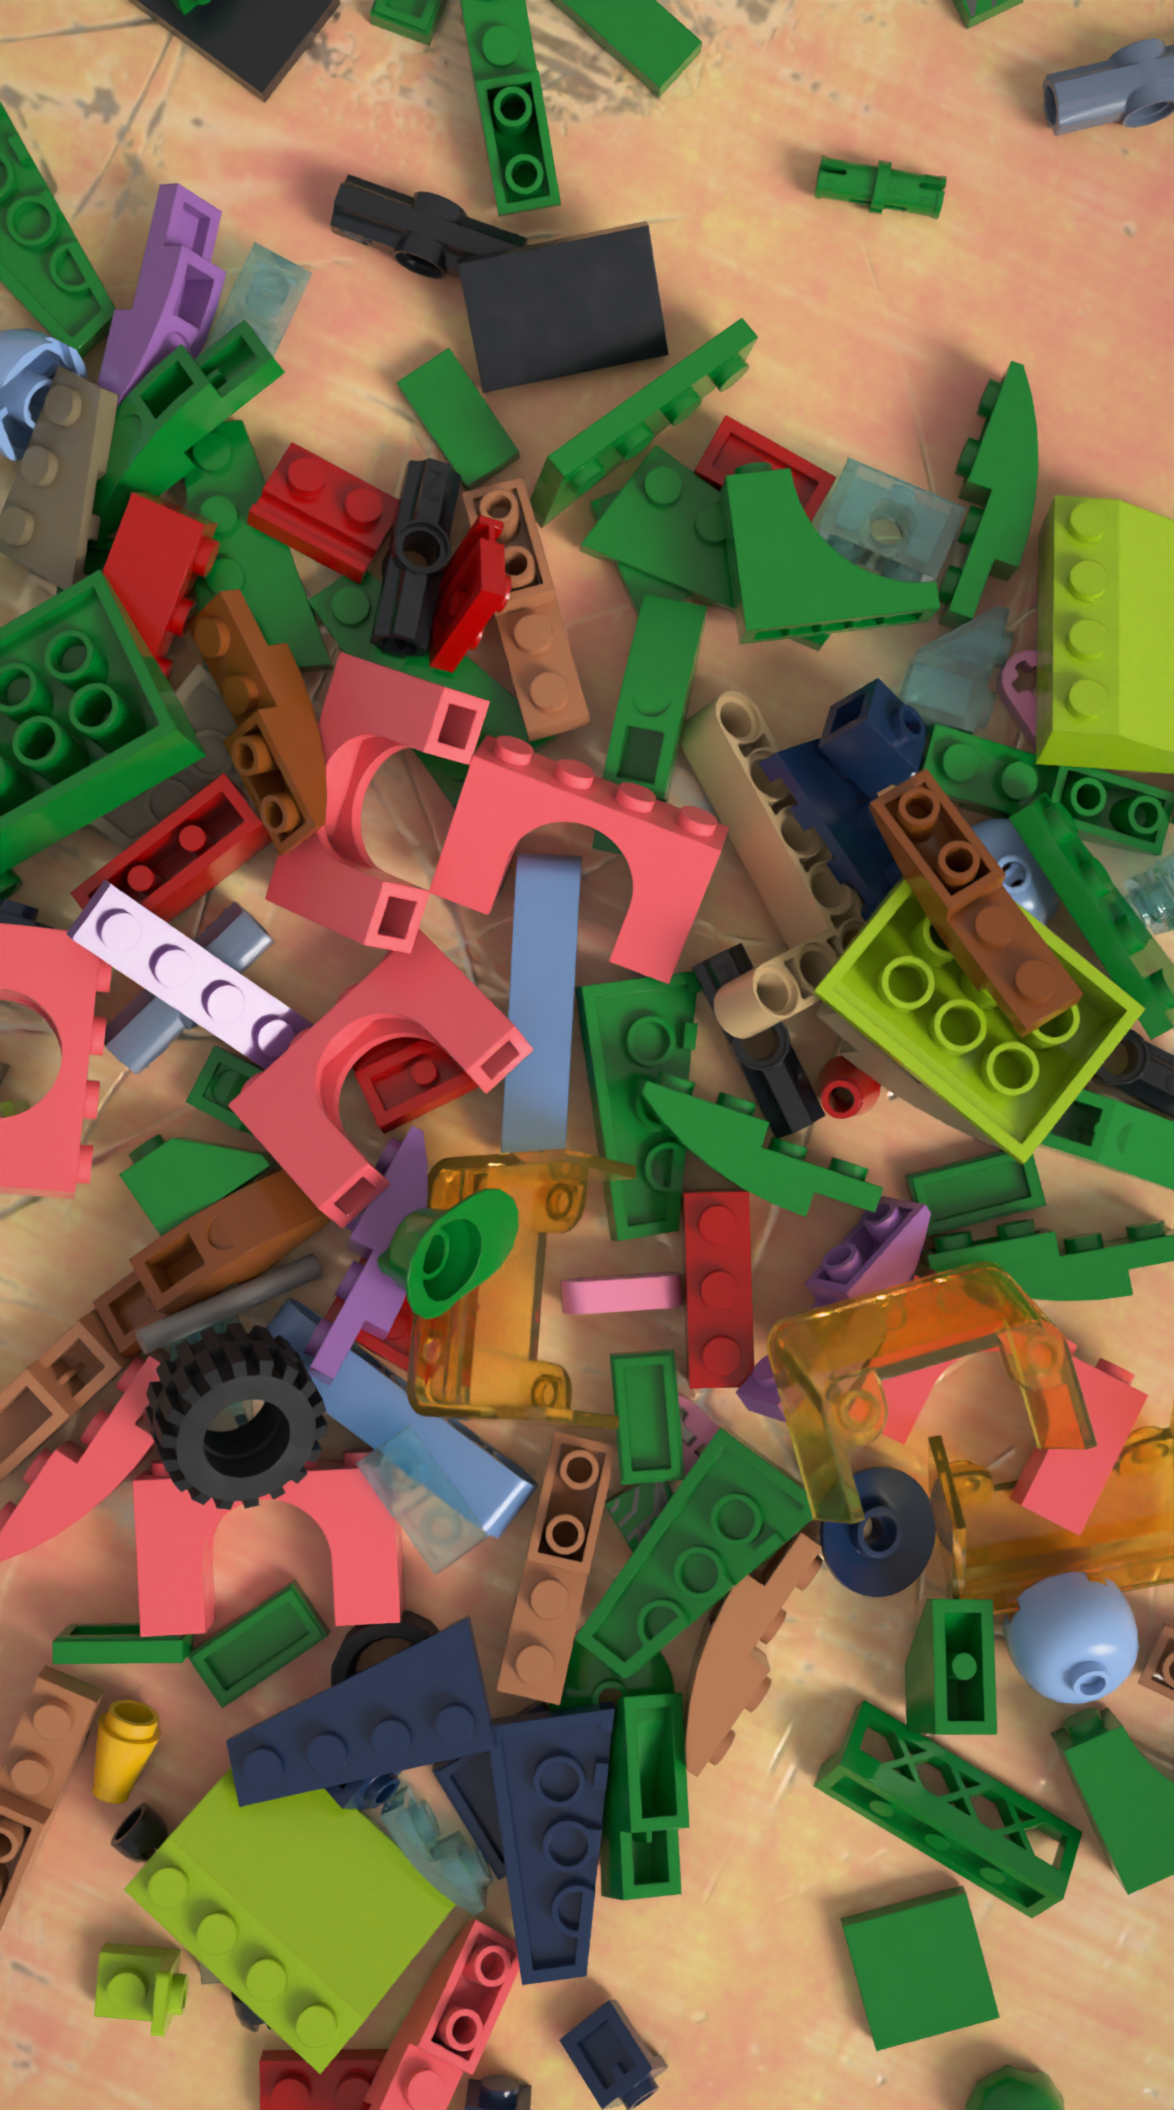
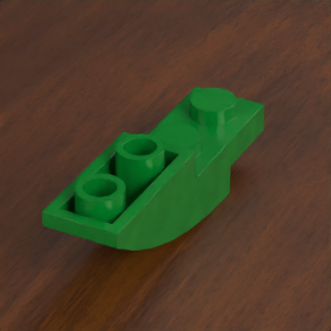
(510, 105)
(172, 412)
(1002, 479)
(654, 698)
(1002, 779)
(731, 1144)
(1079, 1272)

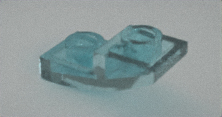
(264, 297)
(423, 1499)
(447, 1863)

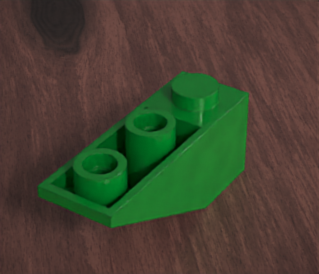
(1116, 1138)

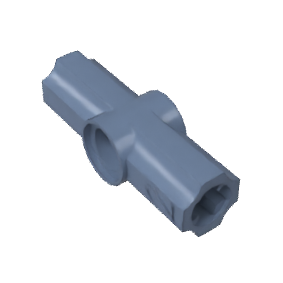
(1127, 87)
(150, 1024)

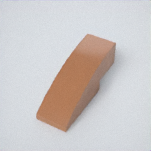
(56, 1389)

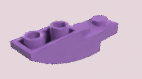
(173, 294)
(872, 1256)
(369, 1294)

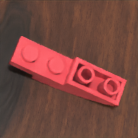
(76, 1480)
(447, 2023)

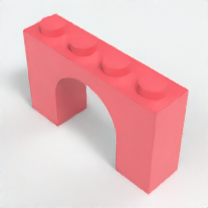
(363, 722)
(665, 846)
(60, 984)
(297, 1097)
(1054, 1481)
(179, 1533)

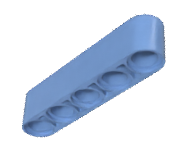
(542, 1000)
(376, 1407)

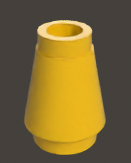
(123, 1748)

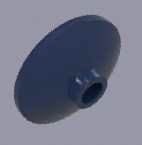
(899, 1537)

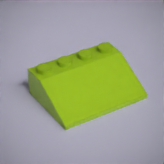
(1105, 636)
(925, 1014)
(292, 1909)

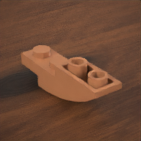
(531, 620)
(556, 1568)
(726, 1665)
(39, 1771)

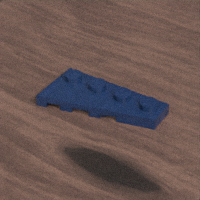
(841, 817)
(382, 1720)
(550, 1816)

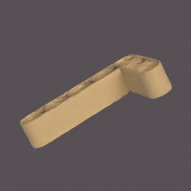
(783, 861)

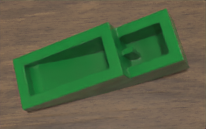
(644, 1799)

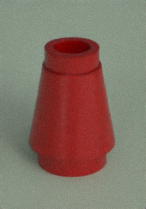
(842, 1073)

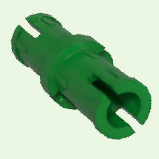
(880, 187)

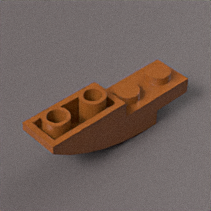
(277, 730)
(968, 905)
(207, 1253)

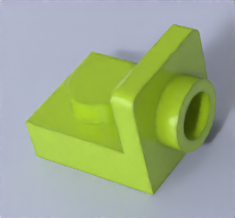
(140, 1985)

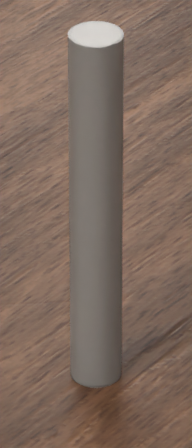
(228, 1303)

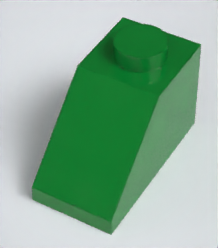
(188, 1175)
(952, 1670)

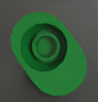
(450, 1251)

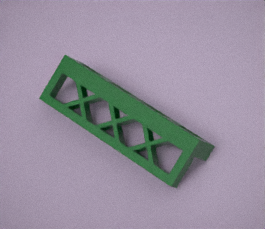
(945, 1831)

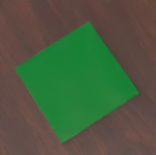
(920, 1968)

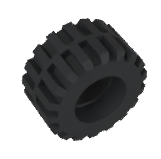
(252, 1457)

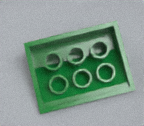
(80, 718)

